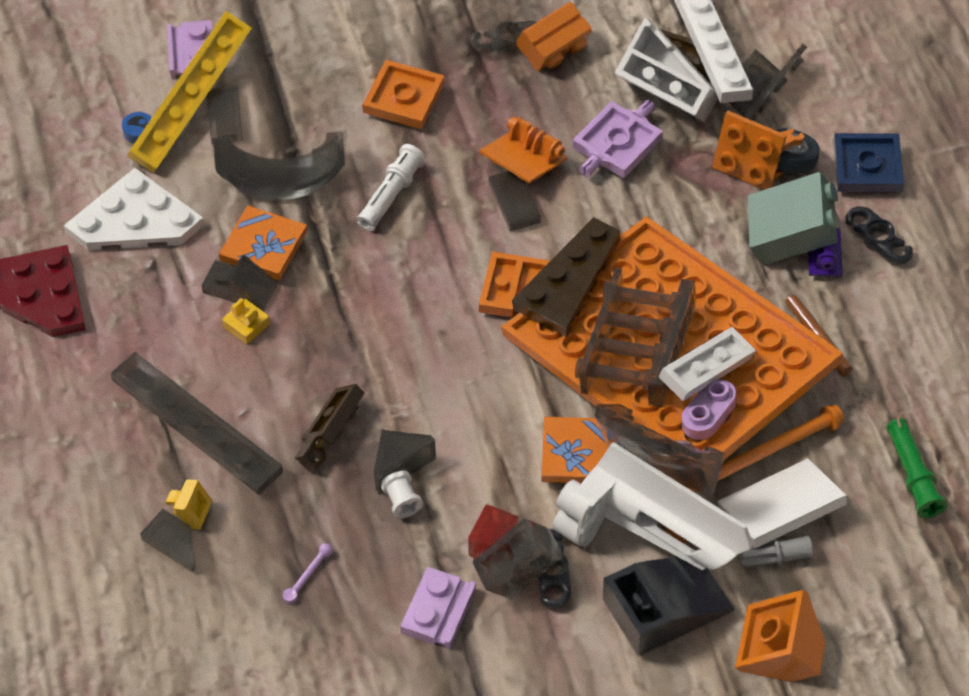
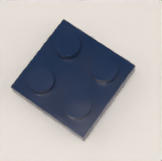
(868, 162)

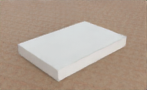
(784, 502)

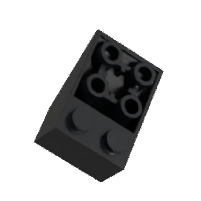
(662, 601)

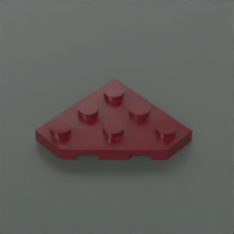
(42, 290)

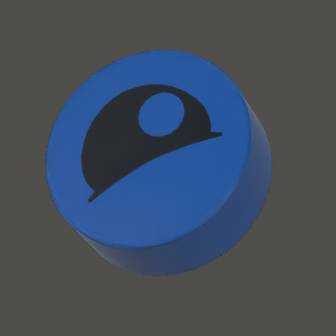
(134, 125)

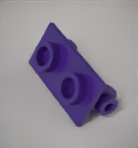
(827, 260)

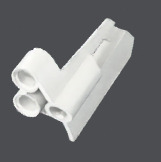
(638, 497)

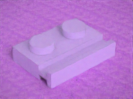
(185, 42)
(438, 608)

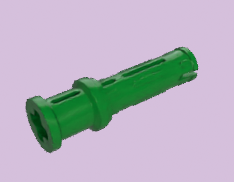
(919, 480)

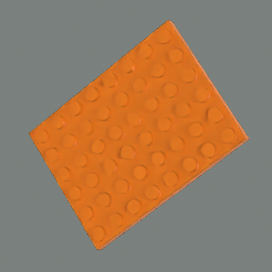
(652, 259)

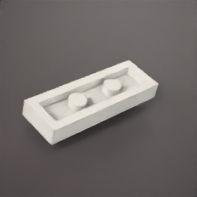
(707, 363)

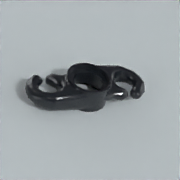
(876, 223)
(559, 581)

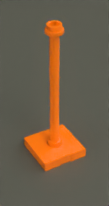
(829, 417)

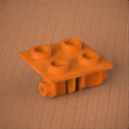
(525, 150)

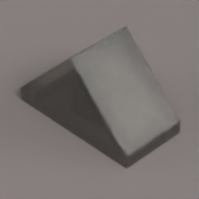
(402, 453)

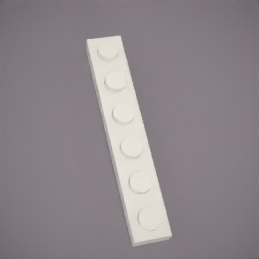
(715, 50)

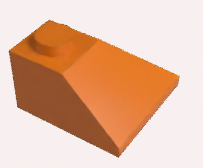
(781, 639)

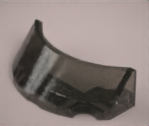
(280, 177)
(674, 458)

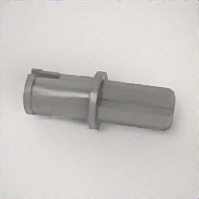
(777, 552)

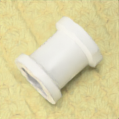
(401, 493)

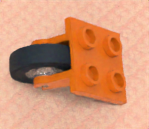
(760, 153)

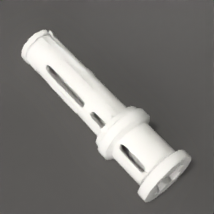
(397, 178)

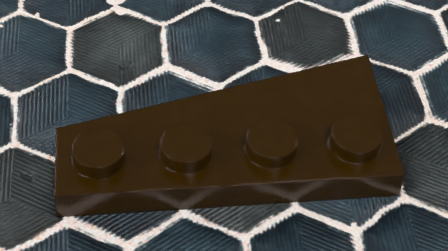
(563, 284)

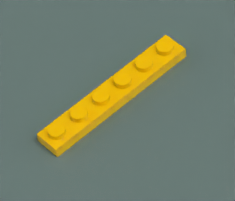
(189, 92)

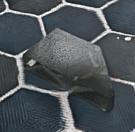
(171, 538)

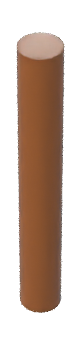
(808, 321)

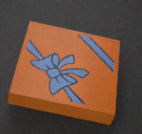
(265, 240)
(570, 448)

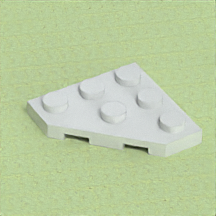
(133, 215)

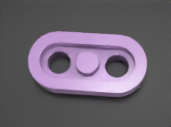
(712, 403)

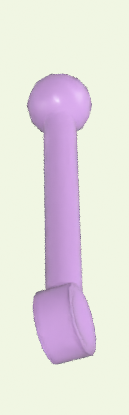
(290, 595)

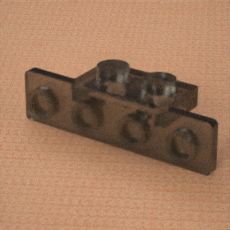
(764, 79)

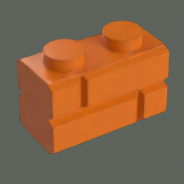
(554, 37)

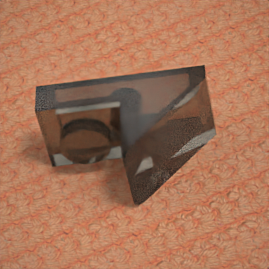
(240, 281)

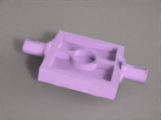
(617, 139)

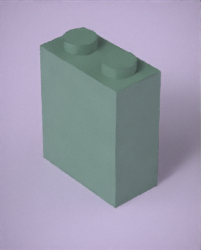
(792, 218)

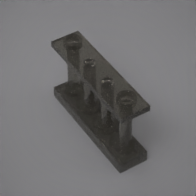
(671, 329)

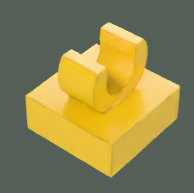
(245, 320)
(190, 503)

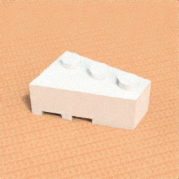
(665, 72)

